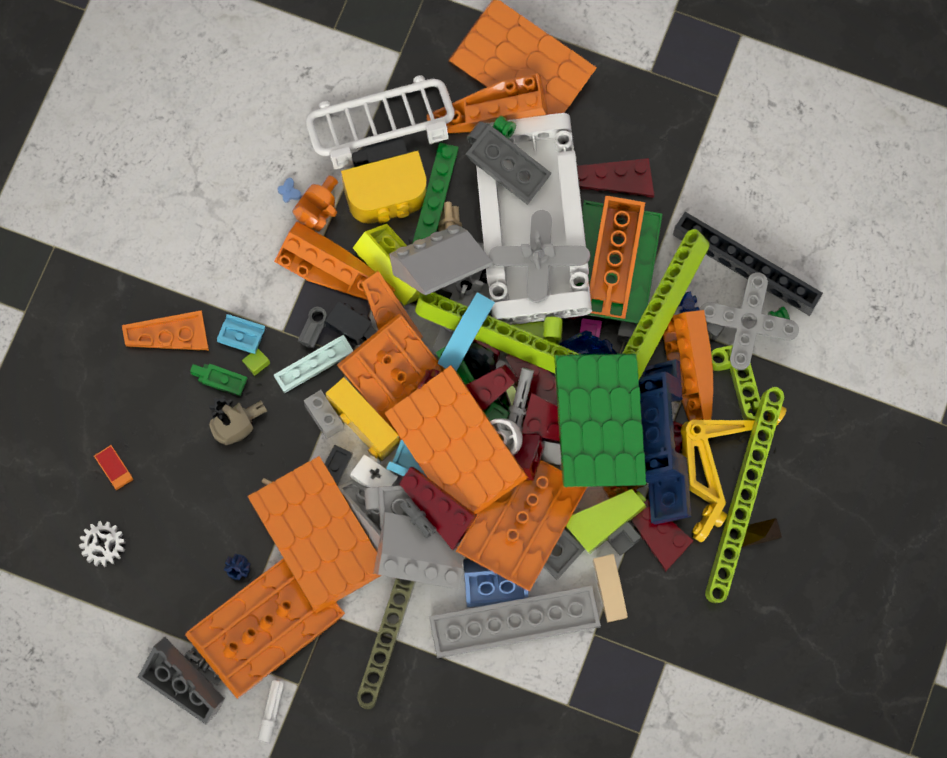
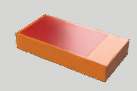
(113, 467)

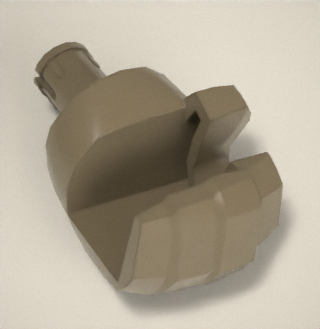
(240, 423)

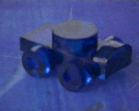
(688, 303)

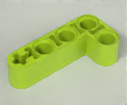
(549, 329)
(739, 383)

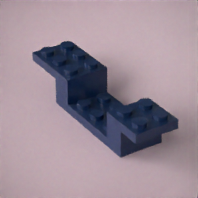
(664, 467)

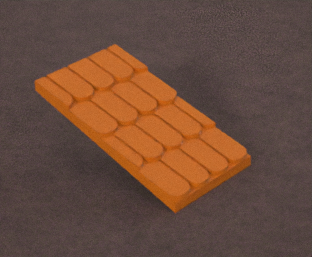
(510, 46)
(389, 366)
(456, 442)
(522, 527)
(316, 533)
(260, 629)

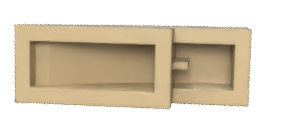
(610, 588)

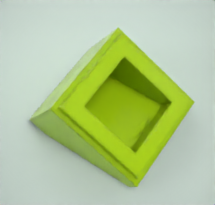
(256, 362)

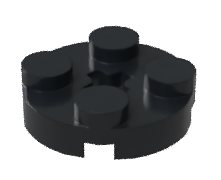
(479, 360)

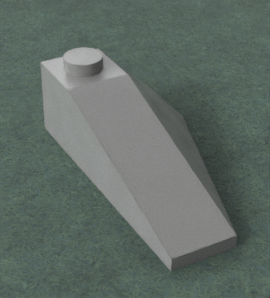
(369, 520)

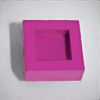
(591, 325)

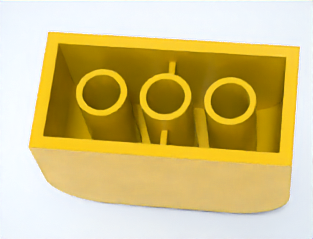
(385, 188)

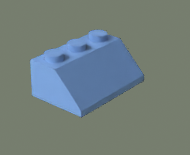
(487, 587)

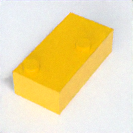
(363, 419)

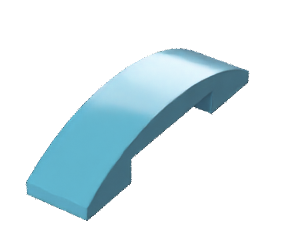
(466, 331)

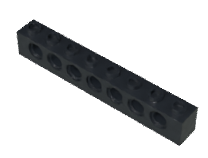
(747, 262)

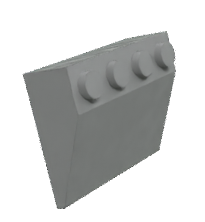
(439, 259)
(413, 557)

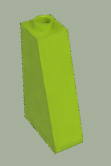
(598, 522)

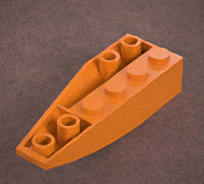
(510, 98)
(323, 261)
(689, 343)

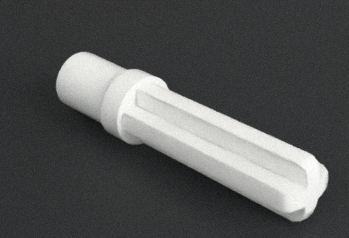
(268, 721)

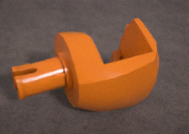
(317, 205)

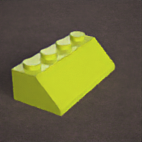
(374, 249)

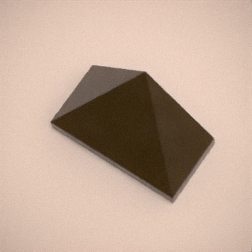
(762, 532)

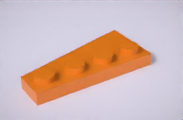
(384, 302)
(170, 332)

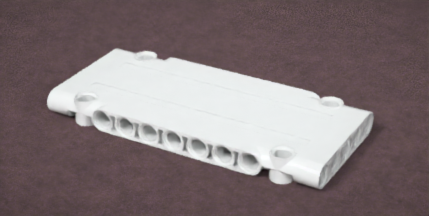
(508, 223)

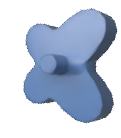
(288, 191)

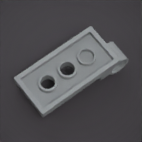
(386, 500)

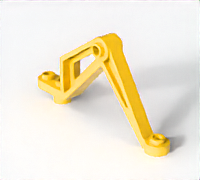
(697, 434)

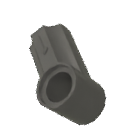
(312, 329)

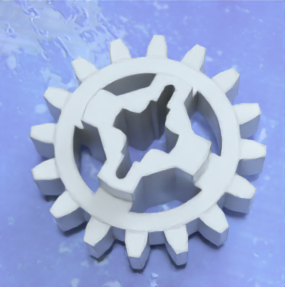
(95, 547)

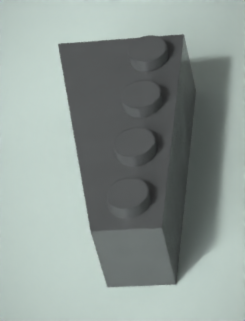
(180, 681)

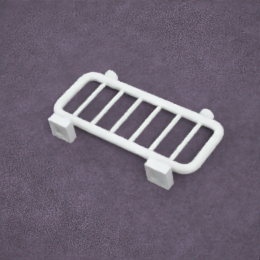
(341, 154)

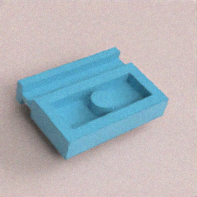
(241, 334)

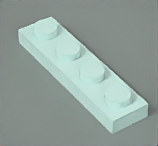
(313, 364)

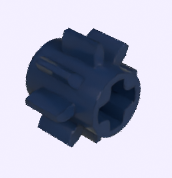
(237, 566)

